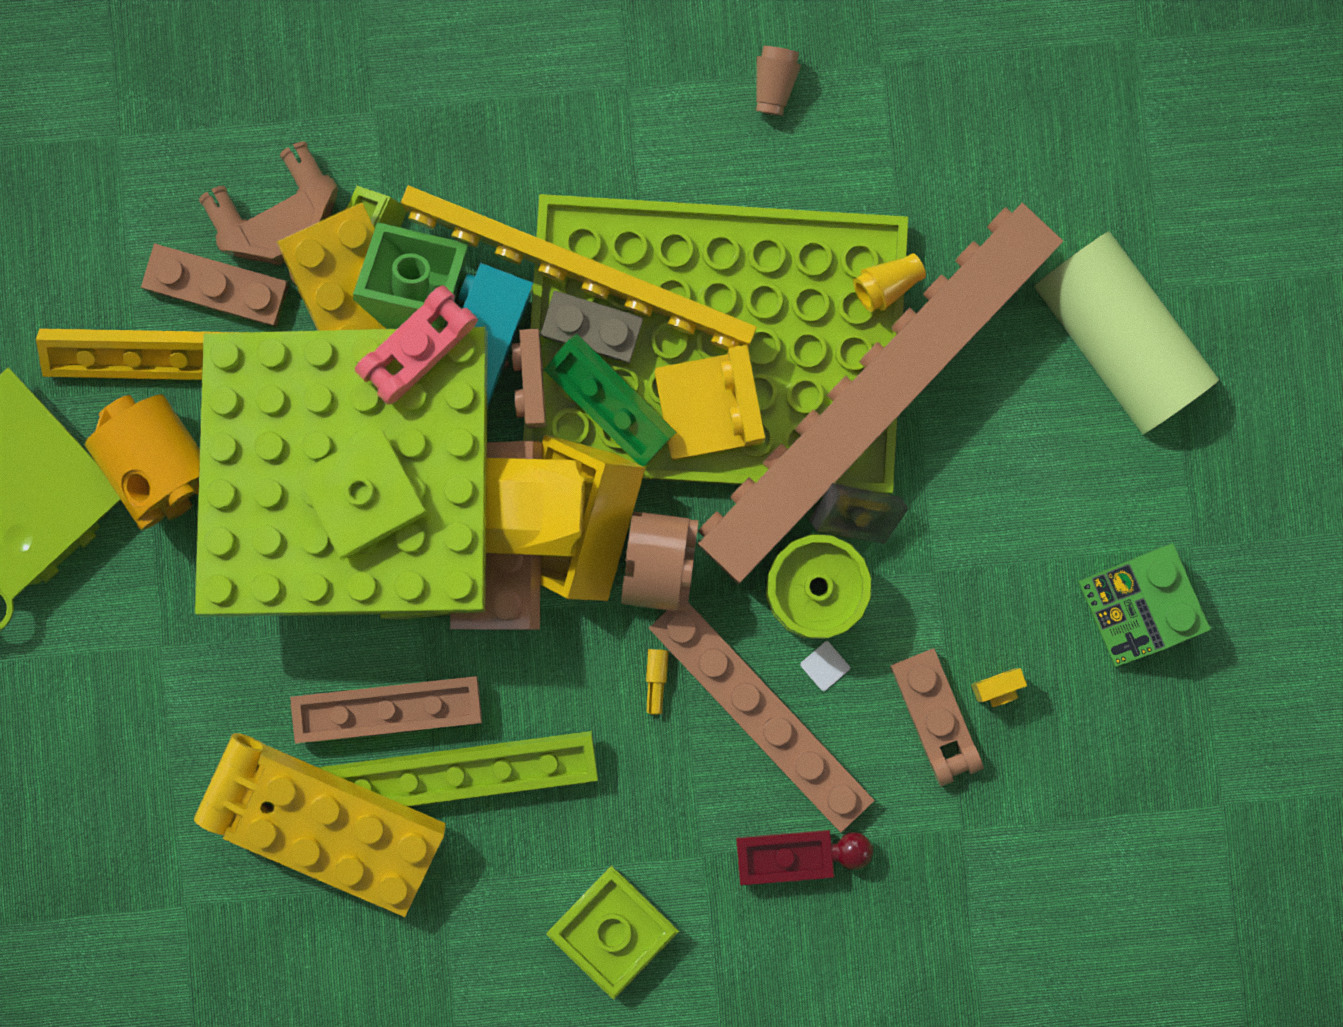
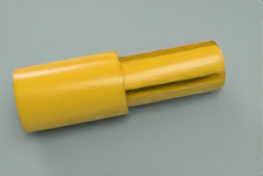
(656, 677)

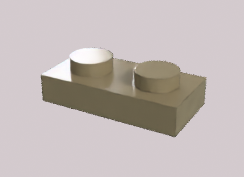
(601, 327)

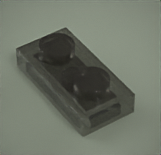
(858, 513)

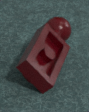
(799, 856)

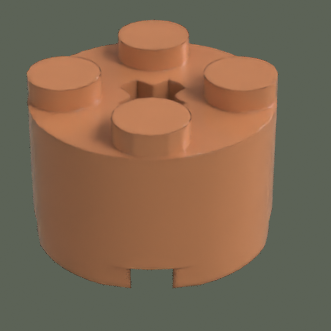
(659, 561)

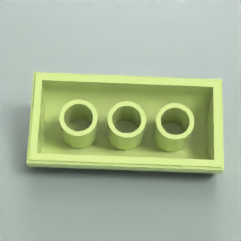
(1126, 332)

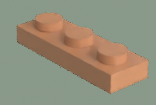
(215, 285)

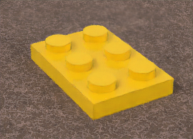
(327, 265)

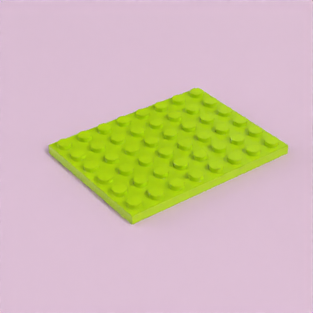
(757, 264)

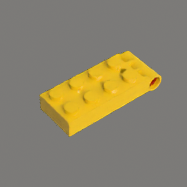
(319, 824)

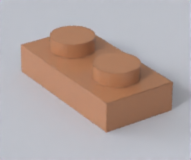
(528, 359)

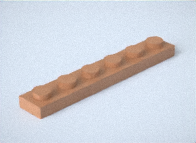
(762, 716)

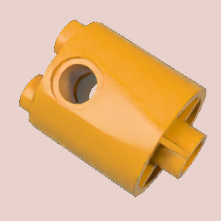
(147, 458)

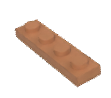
(386, 709)

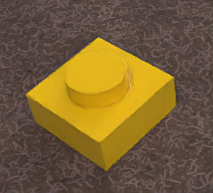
(1000, 688)

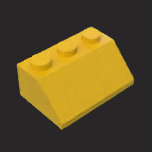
(607, 510)

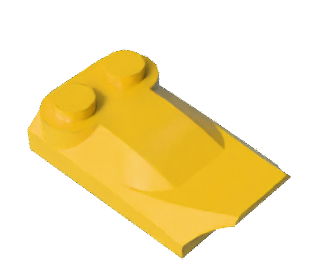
(534, 506)

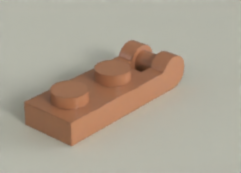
(936, 715)

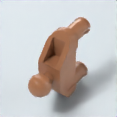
(257, 237)

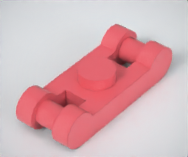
(416, 345)

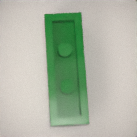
(609, 400)

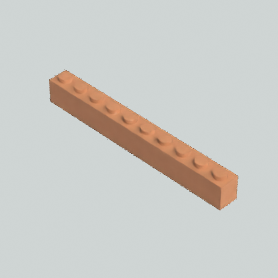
(879, 393)

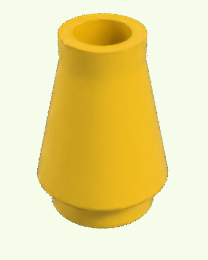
(886, 282)

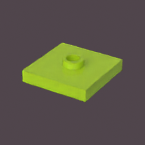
(361, 494)
(612, 932)

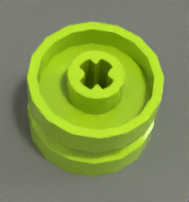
(842, 572)

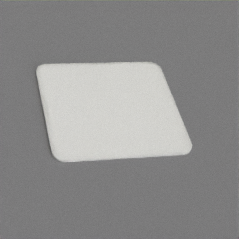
(825, 666)

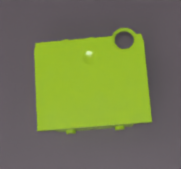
(47, 492)

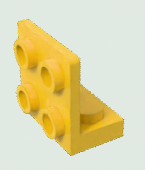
(710, 404)

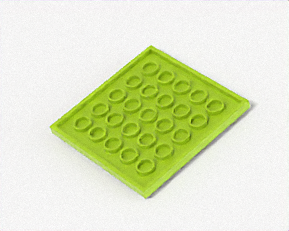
(294, 400)

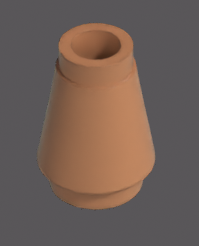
(775, 79)

